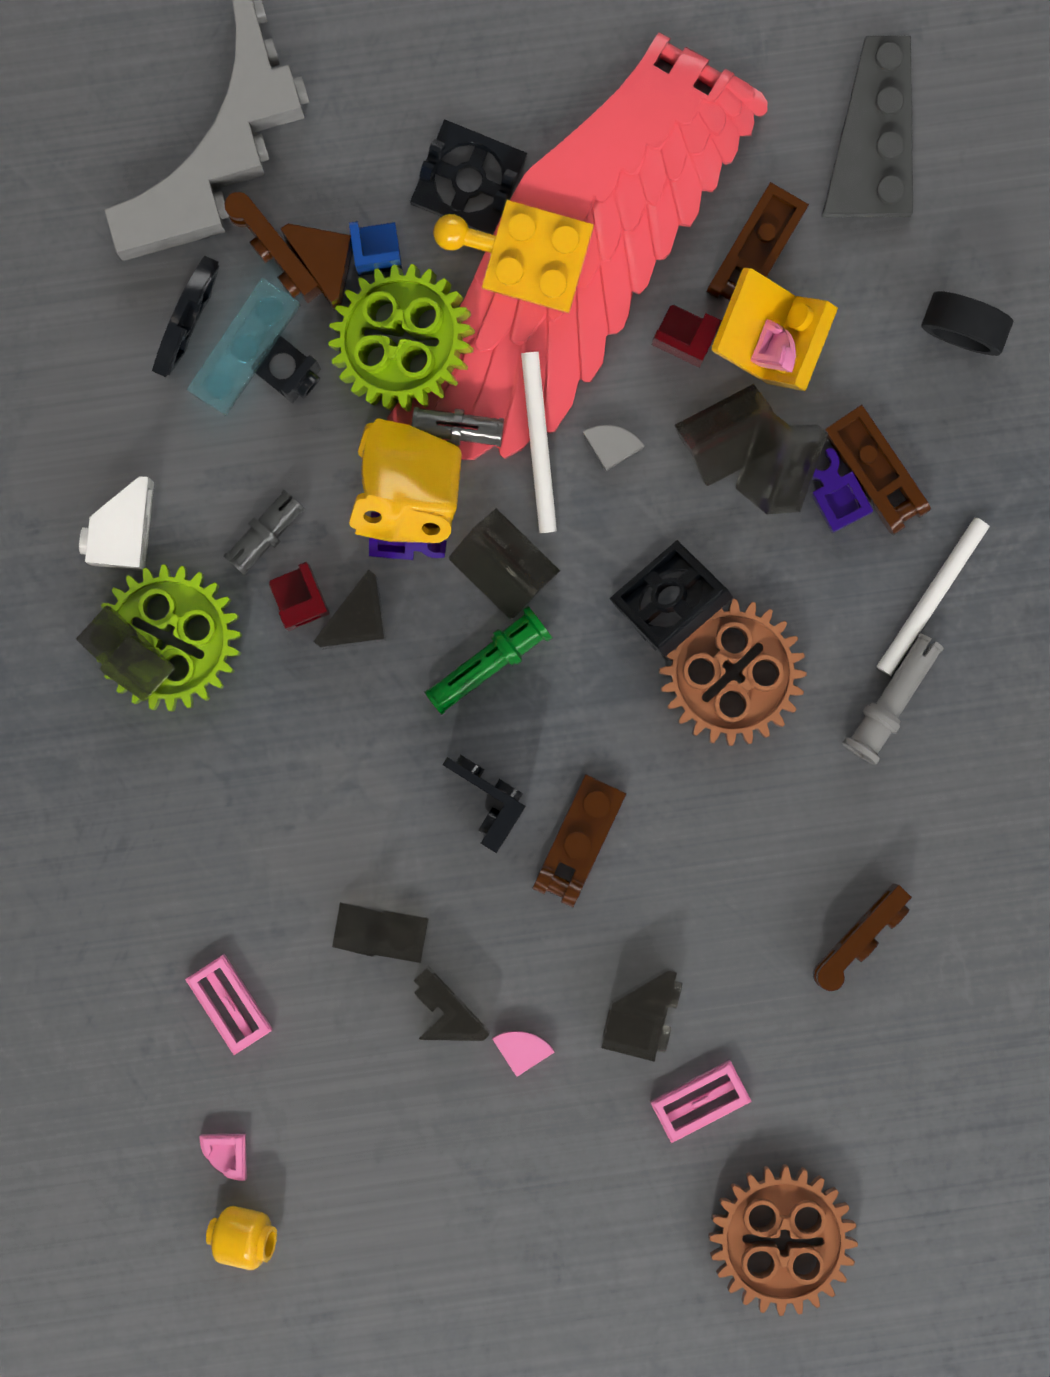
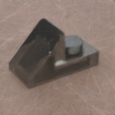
(125, 654)
(380, 932)
(457, 1021)

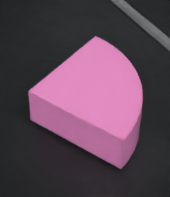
(775, 348)
(522, 1049)
(226, 1154)

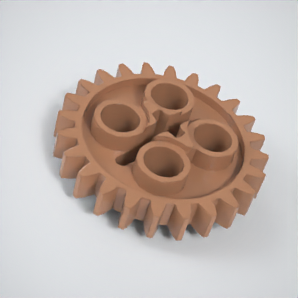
(760, 702)
(779, 1281)

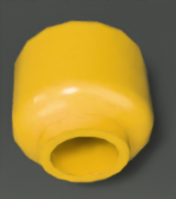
(241, 1238)

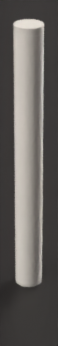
(538, 442)
(932, 596)

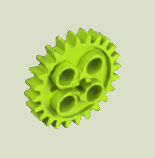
(392, 375)
(186, 602)

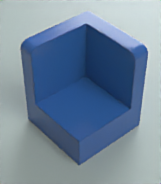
(375, 247)

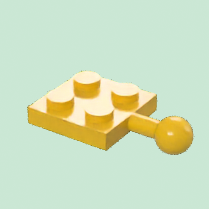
(532, 255)

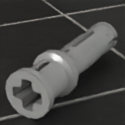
(882, 718)

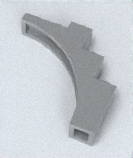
(185, 203)

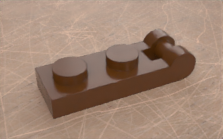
(760, 238)
(271, 246)
(876, 468)
(580, 839)
(860, 939)

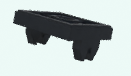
(454, 136)
(672, 560)

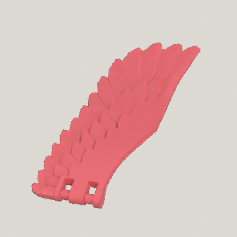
(637, 178)

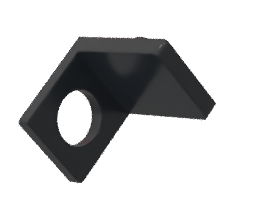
(301, 381)

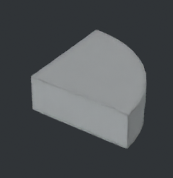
(612, 444)

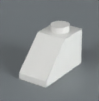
(120, 529)

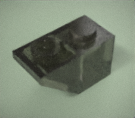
(639, 1015)

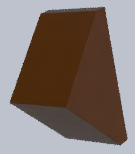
(324, 256)

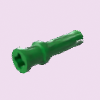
(505, 648)

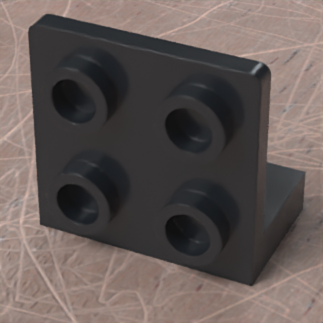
(497, 823)

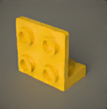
(761, 299)

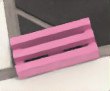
(243, 993)
(692, 1085)

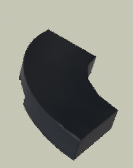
(185, 316)

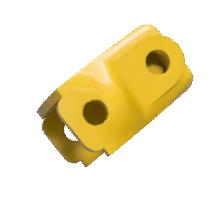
(408, 481)

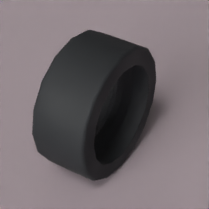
(967, 323)

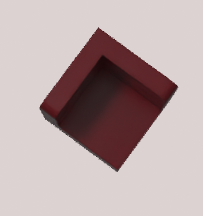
(686, 334)
(298, 597)

